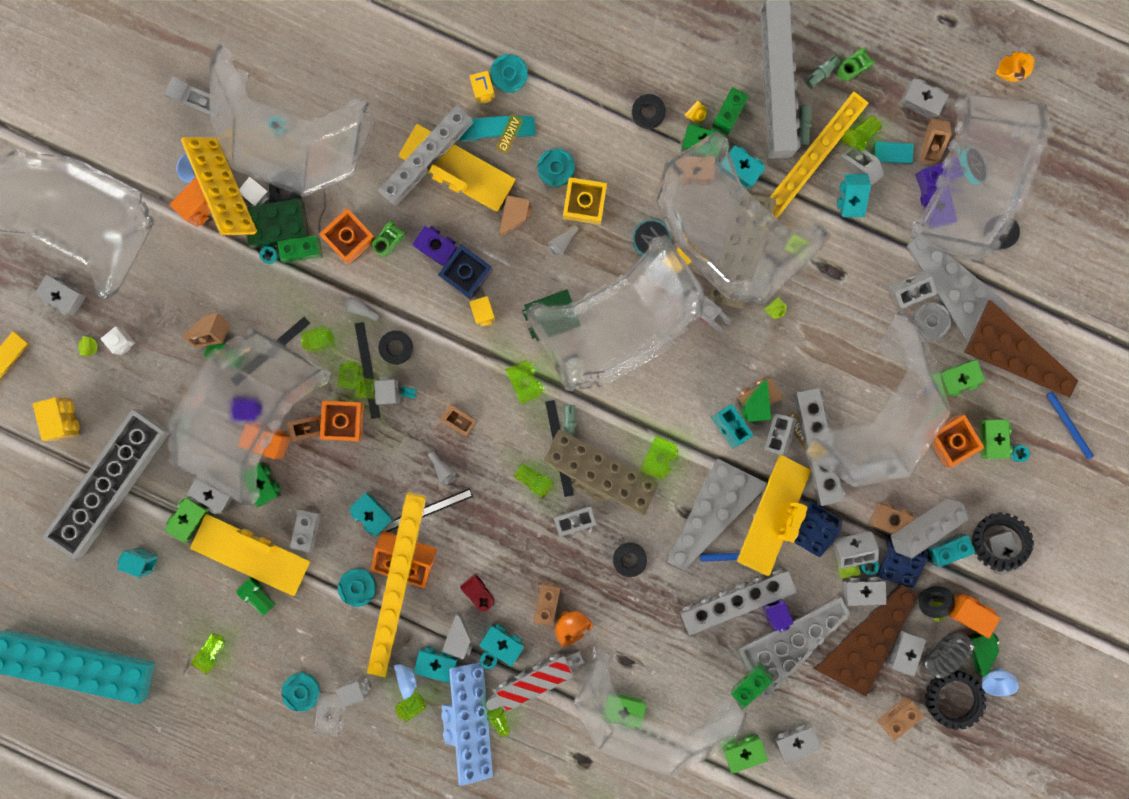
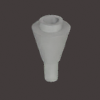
(560, 243)
(356, 306)
(444, 472)

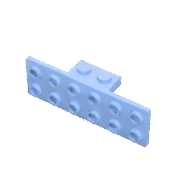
(467, 723)

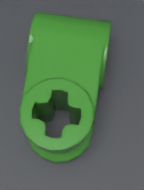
(856, 63)
(389, 238)

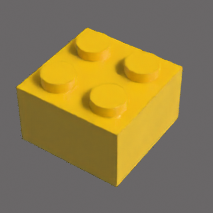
(584, 201)
(56, 419)

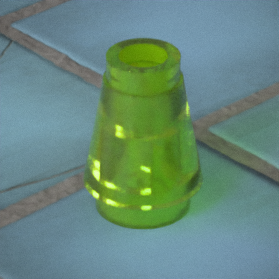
(498, 720)

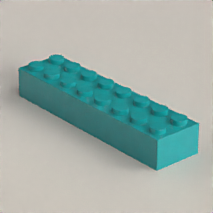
(75, 667)

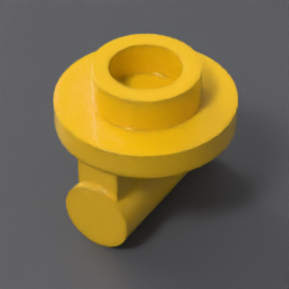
(696, 113)

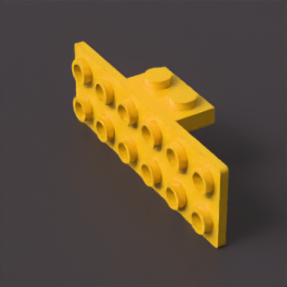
(464, 172)
(218, 186)
(776, 517)
(250, 554)

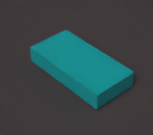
(894, 152)

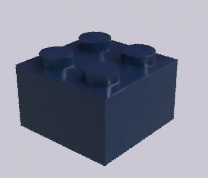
(465, 272)

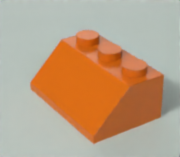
(421, 564)

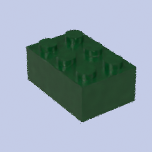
(277, 223)

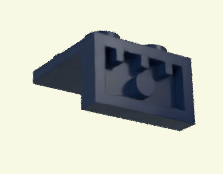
(818, 529)
(901, 568)

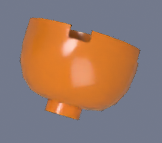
(571, 627)

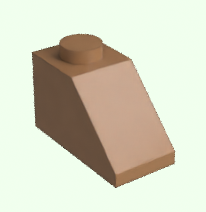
(935, 141)
(514, 214)
(207, 331)

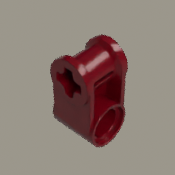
(475, 591)

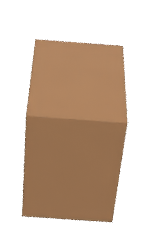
(458, 420)
(304, 428)

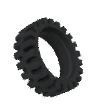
(1012, 523)
(970, 717)

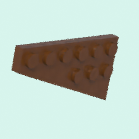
(1009, 347)
(865, 648)

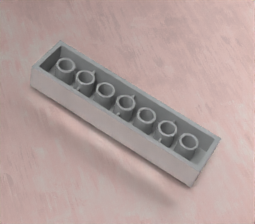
(779, 79)
(106, 484)

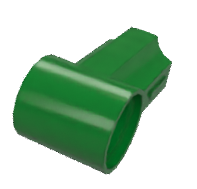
(252, 593)

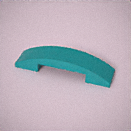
(494, 126)

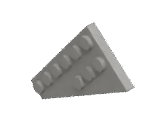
(955, 286)
(718, 504)
(789, 649)

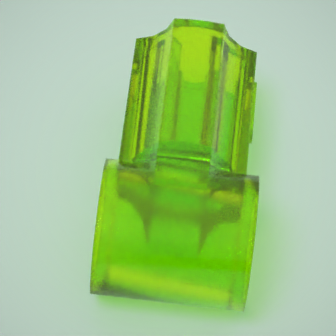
(859, 137)
(536, 482)
(206, 657)

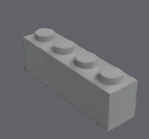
(929, 528)

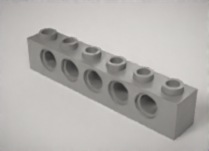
(426, 155)
(806, 419)
(784, 588)

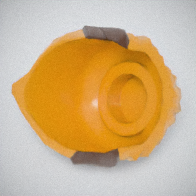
(1016, 67)

